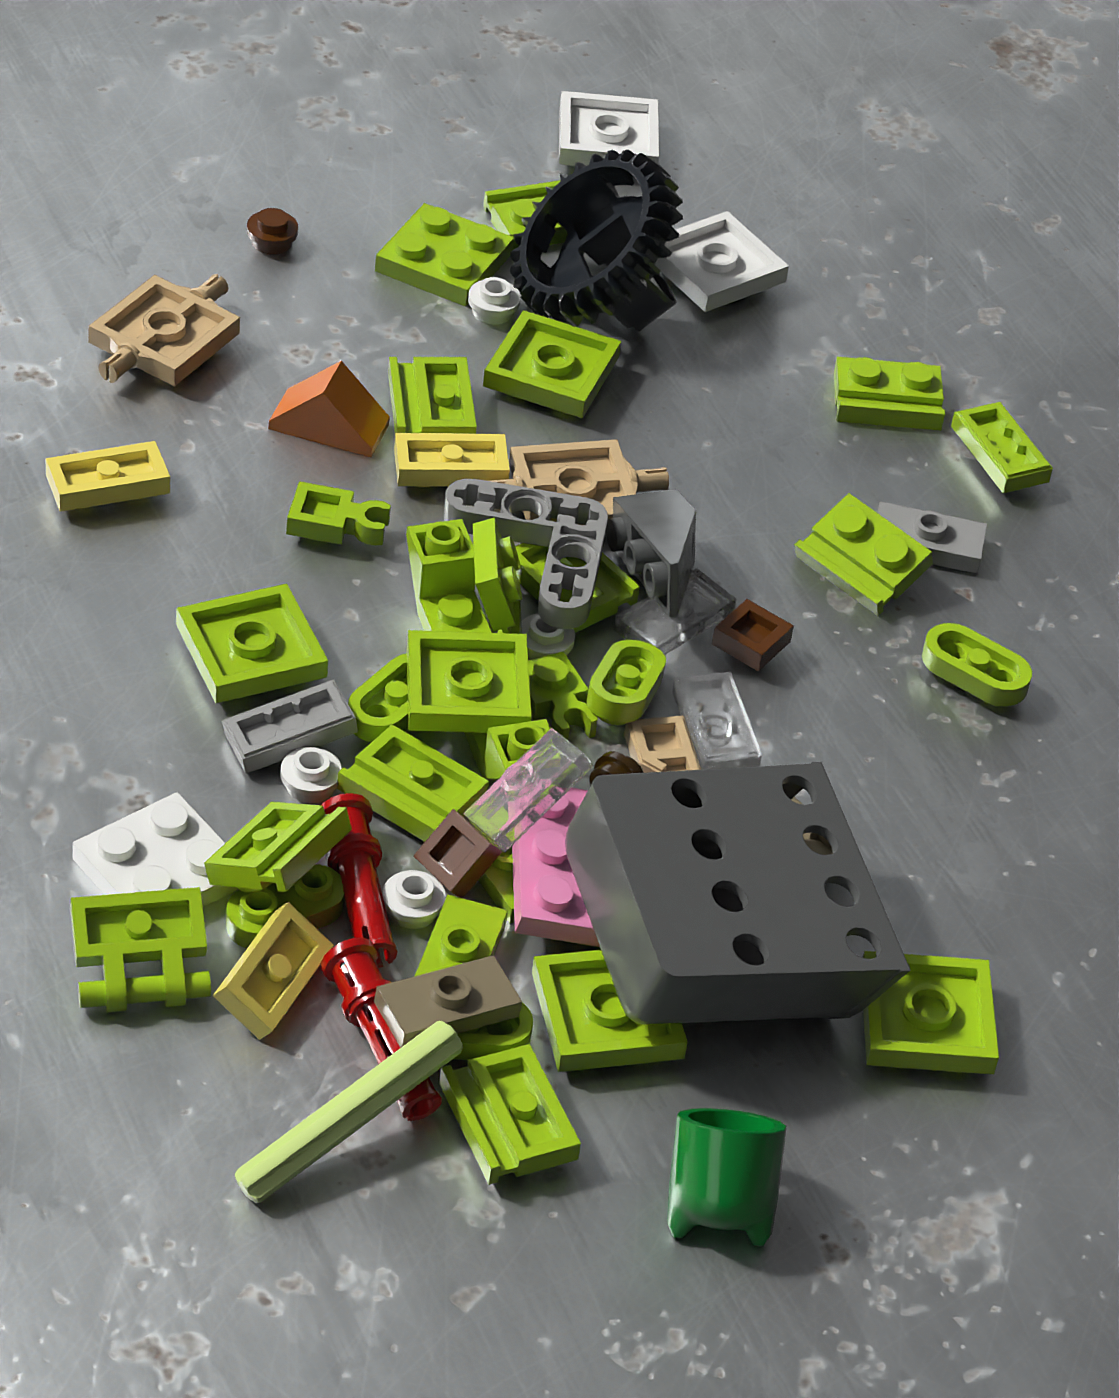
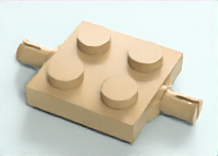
(164, 329)
(582, 470)

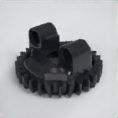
(611, 230)

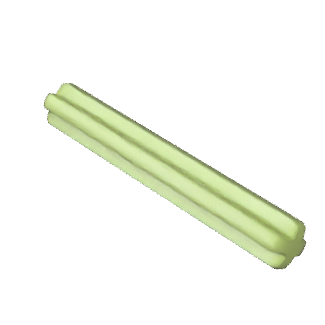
(348, 1111)

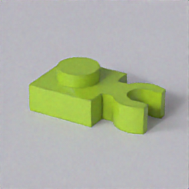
(330, 513)
(560, 694)

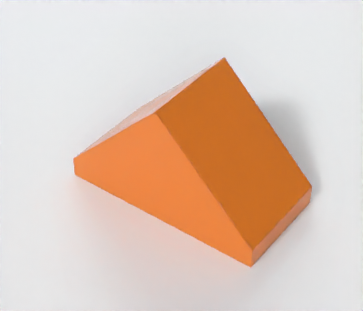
(332, 412)

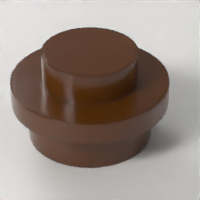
(272, 231)

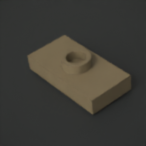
(459, 995)

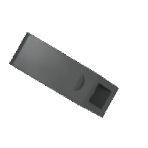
(656, 543)

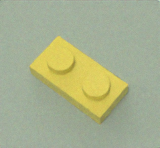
(449, 457)
(107, 476)
(273, 970)

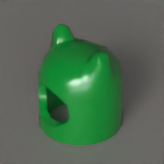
(725, 1172)

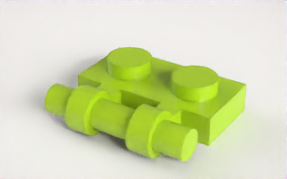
(140, 929)

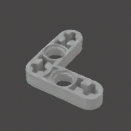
(562, 537)

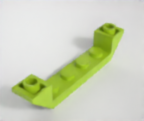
(447, 601)

